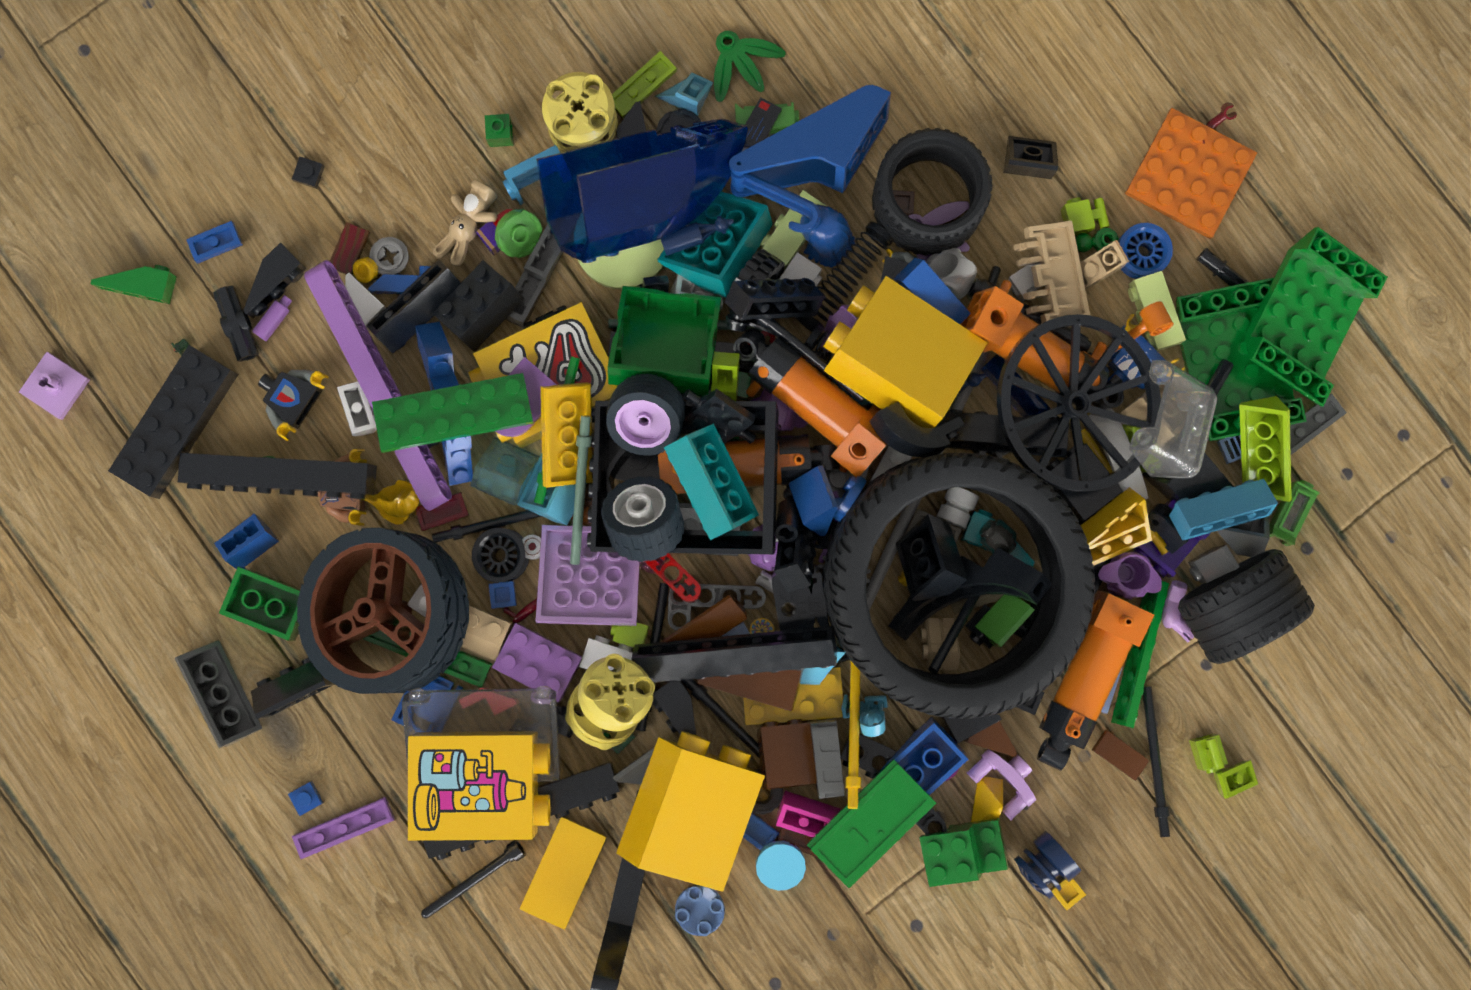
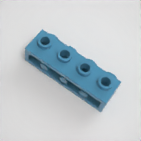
(1223, 509)

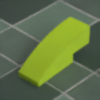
(726, 373)

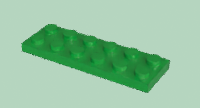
(452, 412)

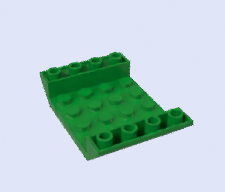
(1310, 312)
(1215, 331)

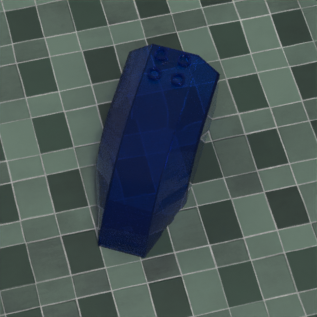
(636, 186)

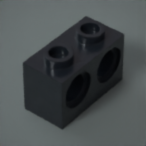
(870, 750)

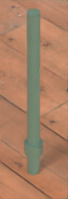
(583, 441)

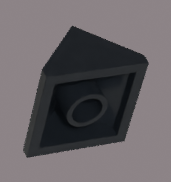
(1031, 157)

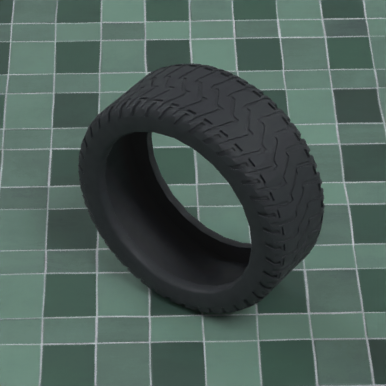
(1060, 615)

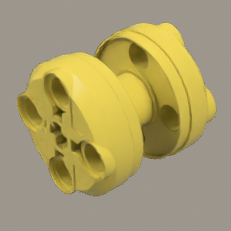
(579, 113)
(609, 701)

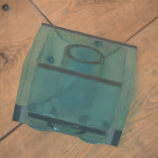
(504, 471)

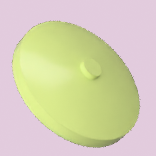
(627, 267)

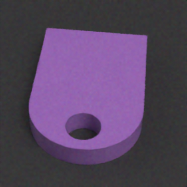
(533, 379)

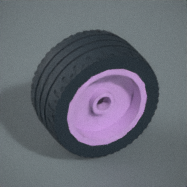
(645, 414)

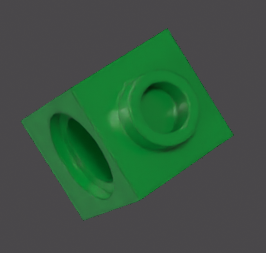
(499, 130)

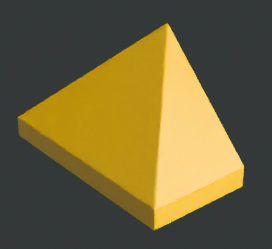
(988, 799)

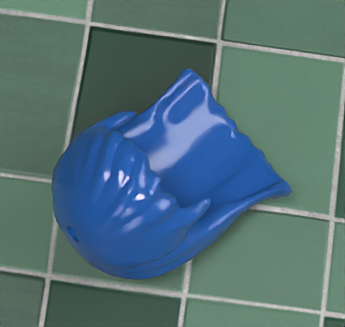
(830, 237)

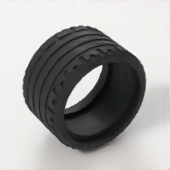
(949, 150)
(1246, 607)

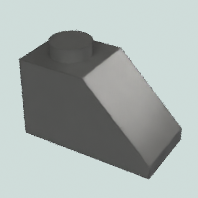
(1212, 564)

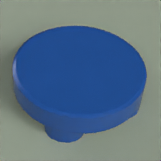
(852, 488)

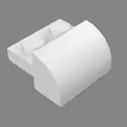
(357, 409)

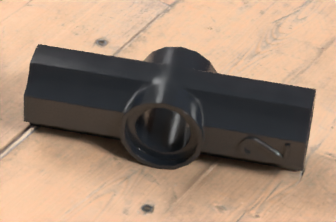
(235, 323)

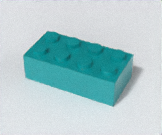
(711, 481)

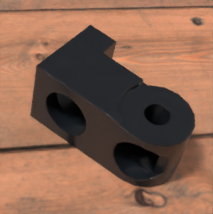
(1163, 525)

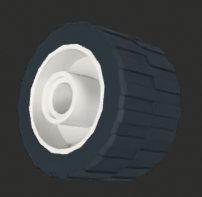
(643, 518)

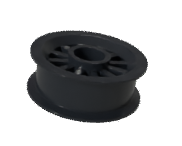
(482, 543)

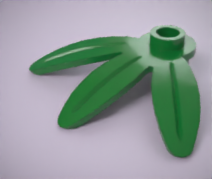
(735, 53)

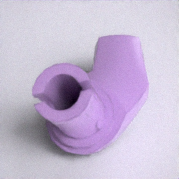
(1171, 615)

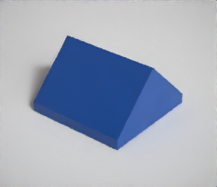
(814, 500)

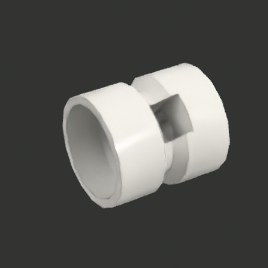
(958, 507)

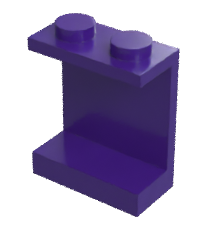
(1167, 563)

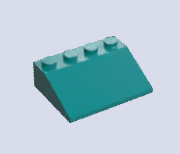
(722, 256)

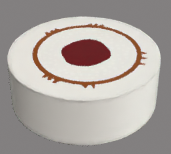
(532, 546)

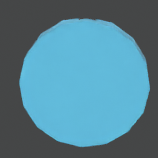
(780, 865)

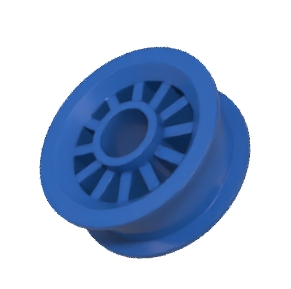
(1161, 238)

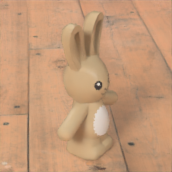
(464, 226)

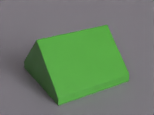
(1004, 619)

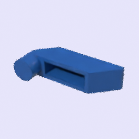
(395, 283)

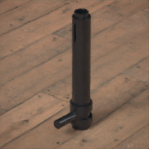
(1062, 332)

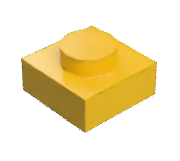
(1069, 894)

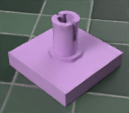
(54, 385)

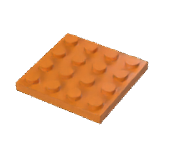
(1191, 178)

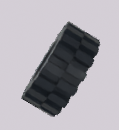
(762, 267)

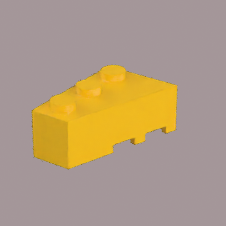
(1118, 527)

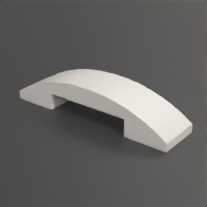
(1116, 435)

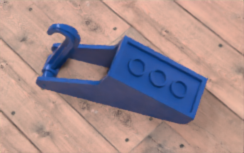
(816, 149)

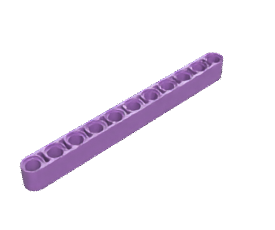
(373, 375)

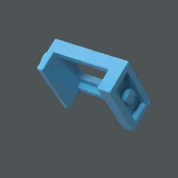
(529, 174)

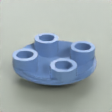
(699, 910)

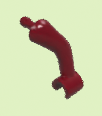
(1218, 119)
(523, 613)

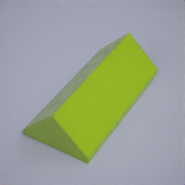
(1266, 444)

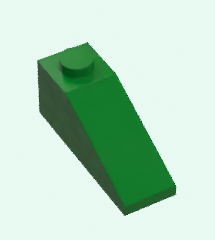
(143, 282)

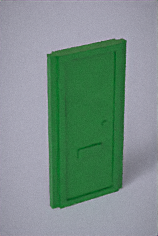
(863, 835)

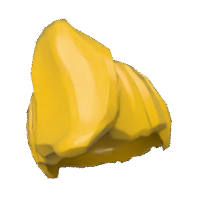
(395, 502)

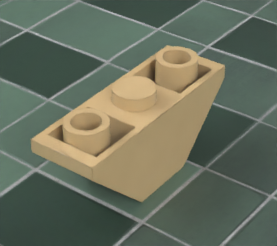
(1103, 264)

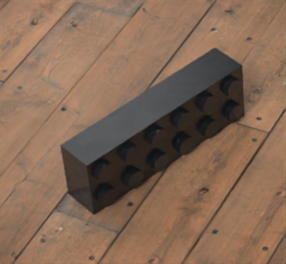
(173, 422)

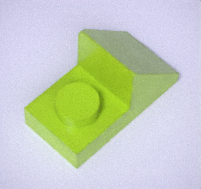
(1235, 779)

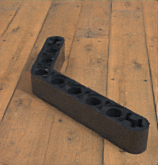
(618, 927)

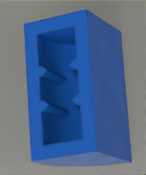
(246, 542)

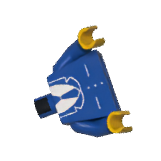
(1123, 364)

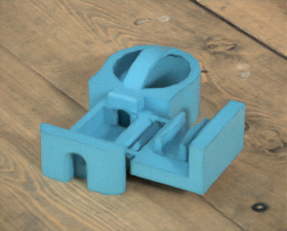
(869, 714)

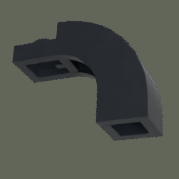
(909, 438)

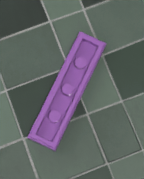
(343, 828)

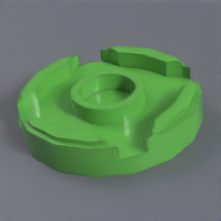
(518, 233)

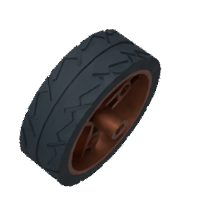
(329, 633)

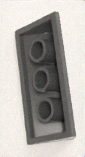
(218, 694)

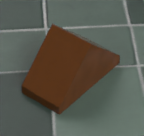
(993, 738)

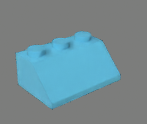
(558, 500)

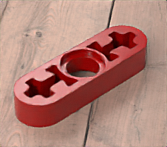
(680, 590)

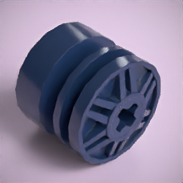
(1047, 865)

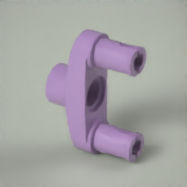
(1013, 772)

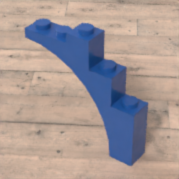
(440, 373)

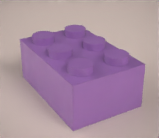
(537, 661)

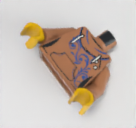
(345, 508)

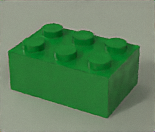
(262, 603)

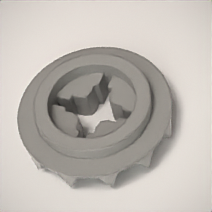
(393, 245)

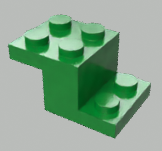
(963, 852)

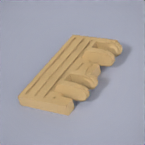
(1058, 270)

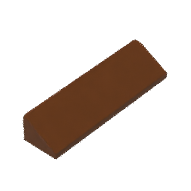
(712, 622)

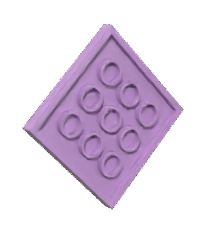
(591, 593)

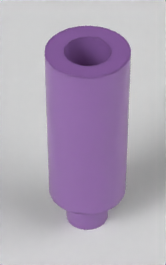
(272, 318)

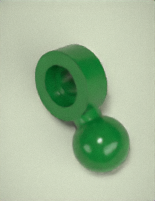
(1086, 242)

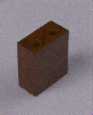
(786, 754)

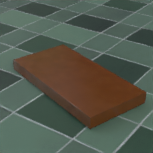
(770, 688)

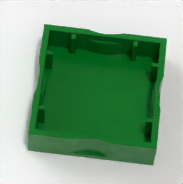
(665, 338)

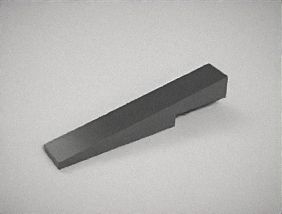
(536, 276)

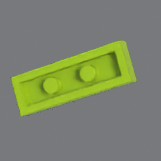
(643, 83)

